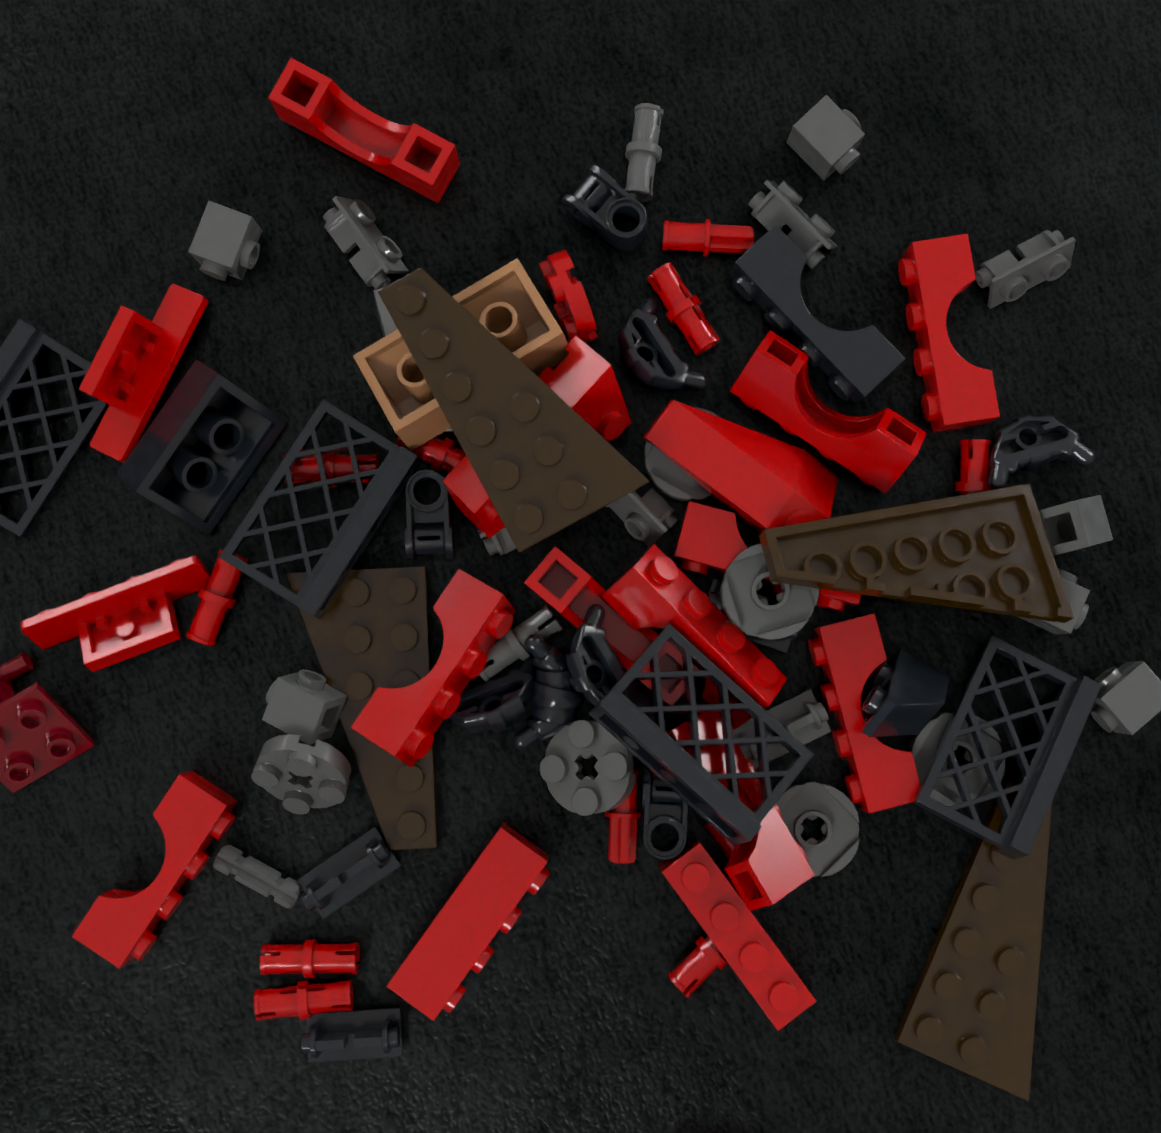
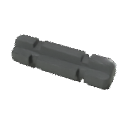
(257, 876)

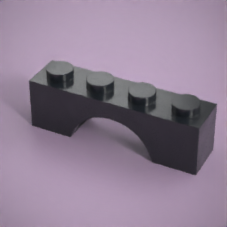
(851, 359)

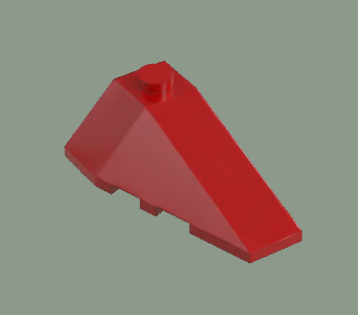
(745, 470)

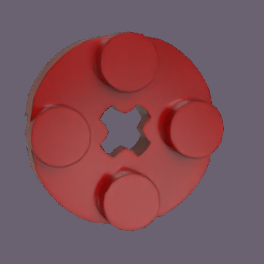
(572, 303)

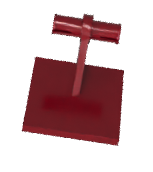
(33, 730)

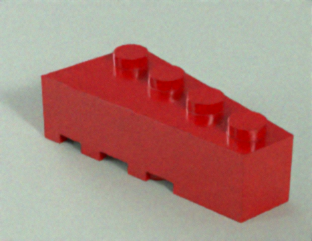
(583, 383)

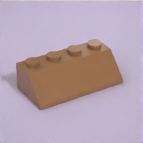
(506, 307)

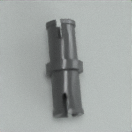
(643, 151)
(512, 645)

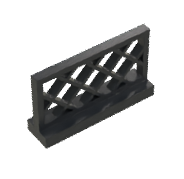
(17, 359)
(356, 530)
(1045, 765)
(685, 771)

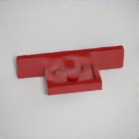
(137, 365)
(123, 617)

